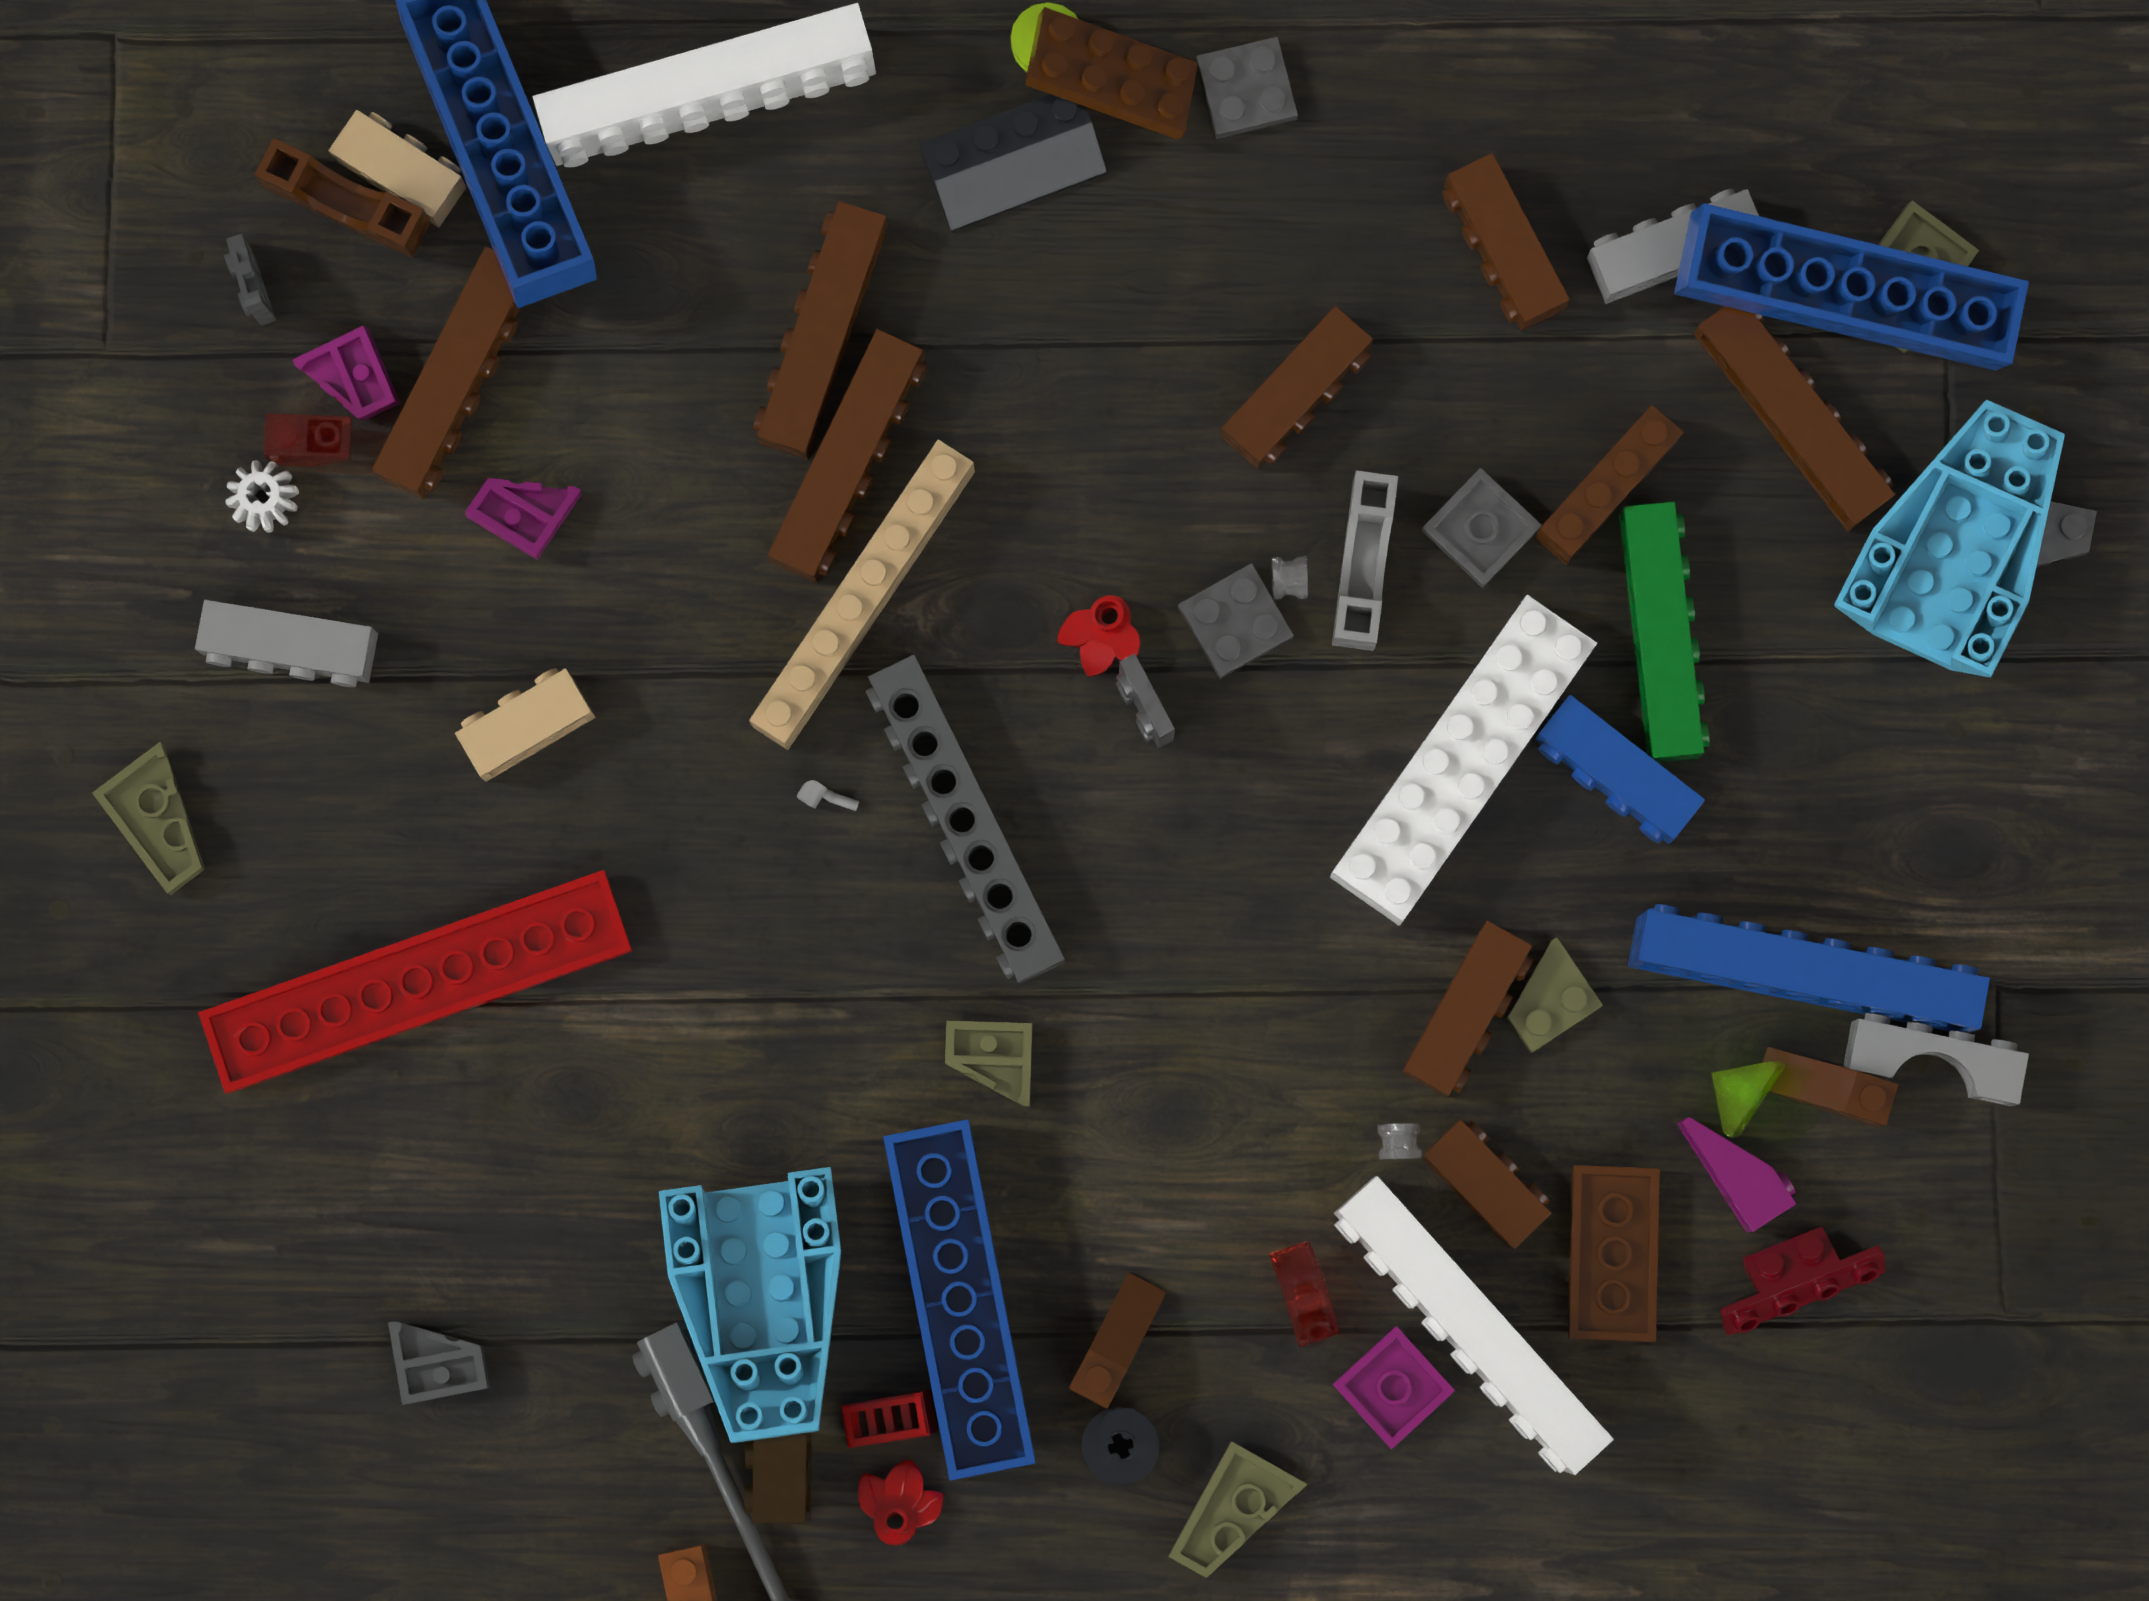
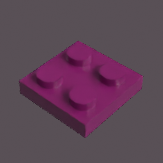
(1393, 1387)

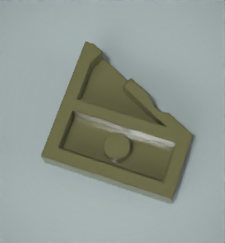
(1552, 999)
(993, 1055)

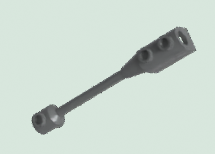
(686, 1397)

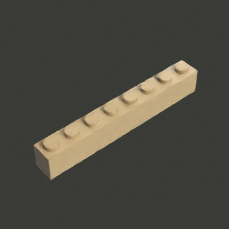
(862, 594)

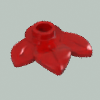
(1100, 641)
(900, 1496)

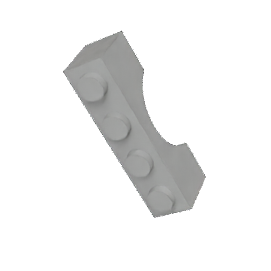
(1364, 560)
(1988, 1071)

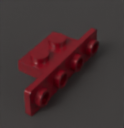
(1796, 1275)

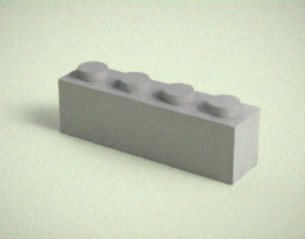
(1653, 249)
(286, 642)

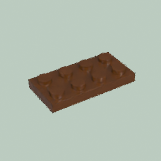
(1111, 73)
(1613, 1253)

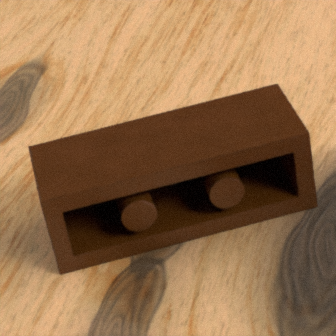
(1487, 1183)

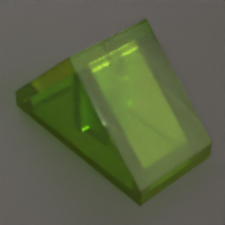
(1741, 1093)

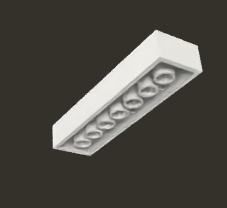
(705, 86)
(1463, 760)
(1473, 1326)

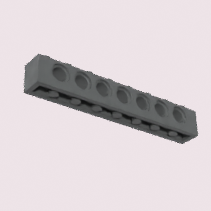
(907, 680)

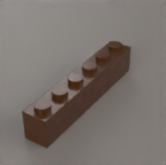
(822, 329)
(450, 381)
(1796, 414)
(847, 456)

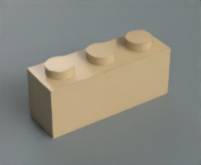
(398, 165)
(524, 723)

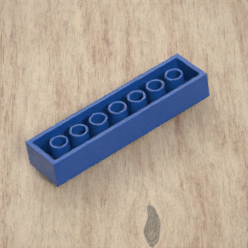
(498, 147)
(1851, 287)
(1808, 971)
(959, 1300)

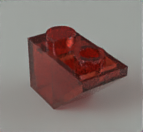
(307, 439)
(1304, 1293)

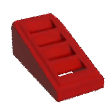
(925, 1412)

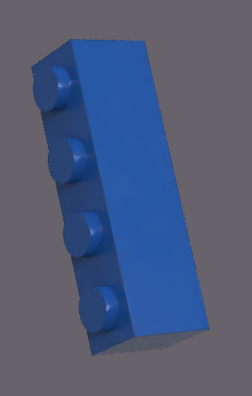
(1618, 770)

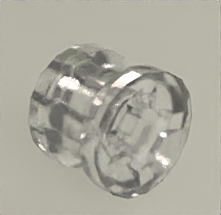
(1289, 577)
(1399, 1141)

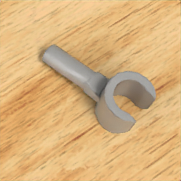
(813, 792)

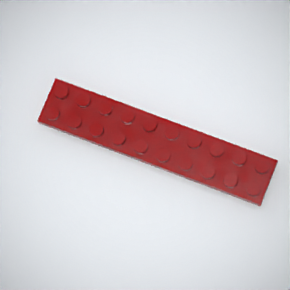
(415, 982)

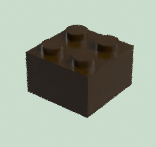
(779, 1479)

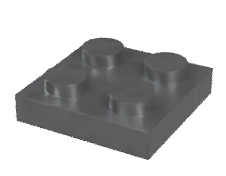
(1247, 87)
(1481, 527)
(1235, 621)
(1136, 688)

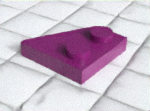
(352, 373)
(522, 512)

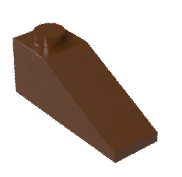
(1833, 1088)
(1117, 1340)

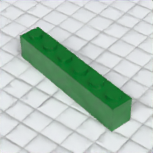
(1662, 632)

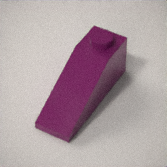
(1745, 1182)

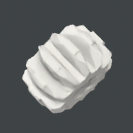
(250, 507)

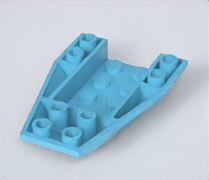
(1960, 545)
(758, 1296)

